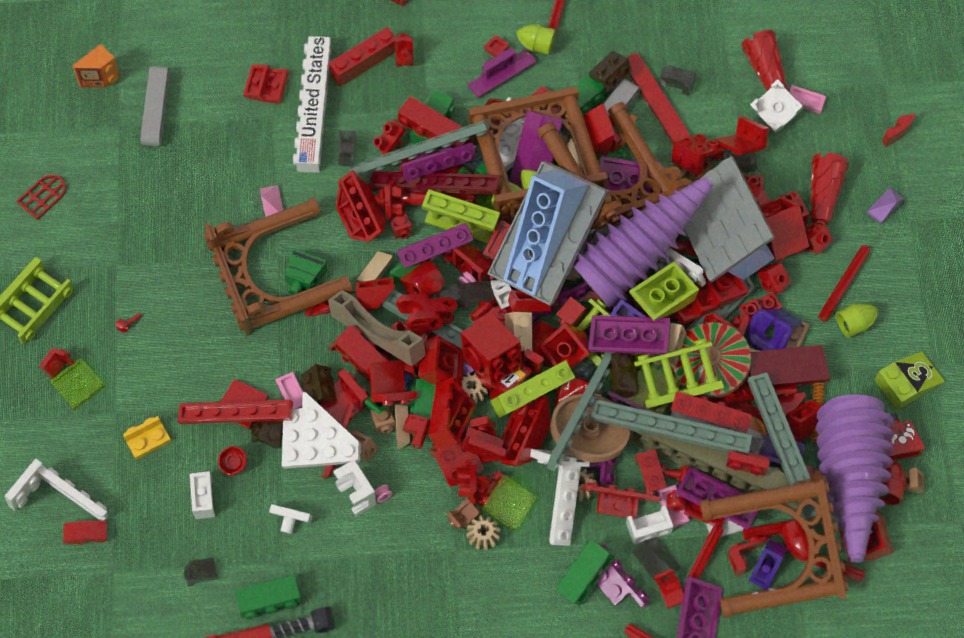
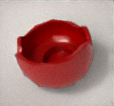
(232, 460)

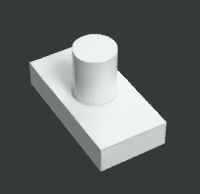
(290, 517)

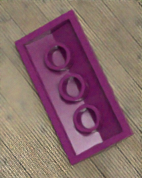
(531, 148)
(622, 174)
(629, 335)
(699, 486)
(699, 609)

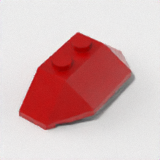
(358, 209)
(526, 431)

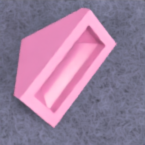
(271, 200)

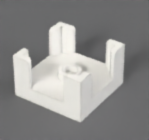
(777, 106)
(349, 476)

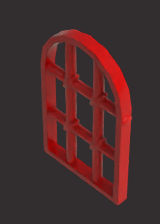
(41, 202)

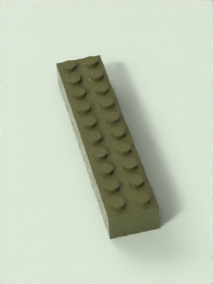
(710, 462)

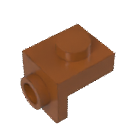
(464, 514)

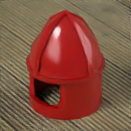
(896, 485)
(796, 540)

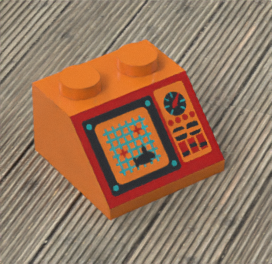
(96, 68)

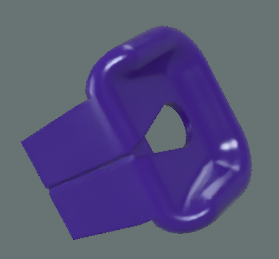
(761, 320)

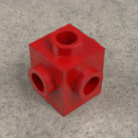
(818, 238)
(774, 278)

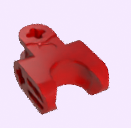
(425, 312)

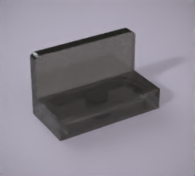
(655, 557)

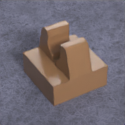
(916, 481)

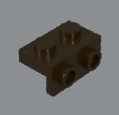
(611, 70)
(624, 374)
(319, 384)
(268, 433)

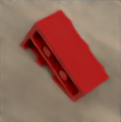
(357, 351)
(449, 413)

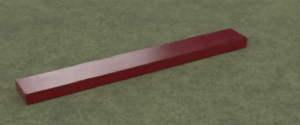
(441, 182)

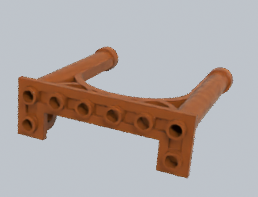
(660, 179)
(257, 314)
(775, 498)

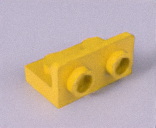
(146, 437)

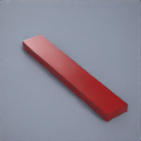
(656, 99)
(235, 412)

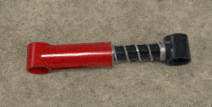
(320, 621)

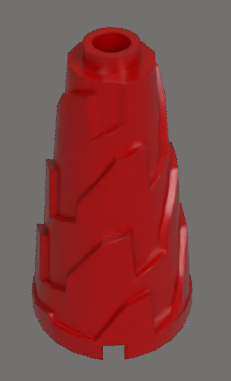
(765, 57)
(826, 183)

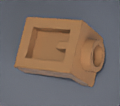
(384, 422)
(368, 447)

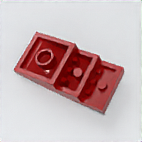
(712, 297)

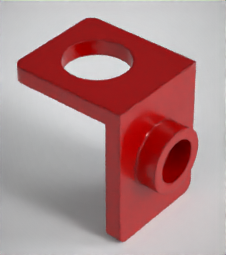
(670, 588)

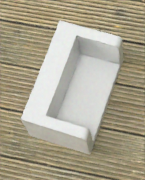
(201, 495)
(649, 526)

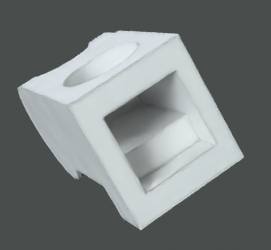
(501, 292)

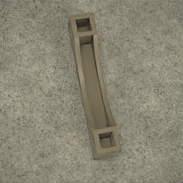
(401, 344)

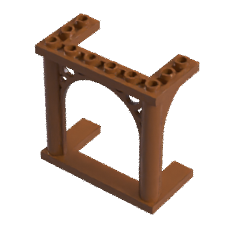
(568, 110)

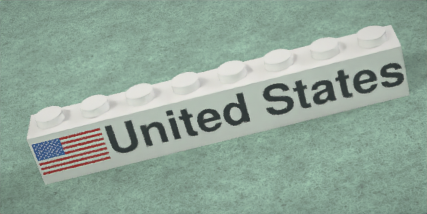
(313, 105)

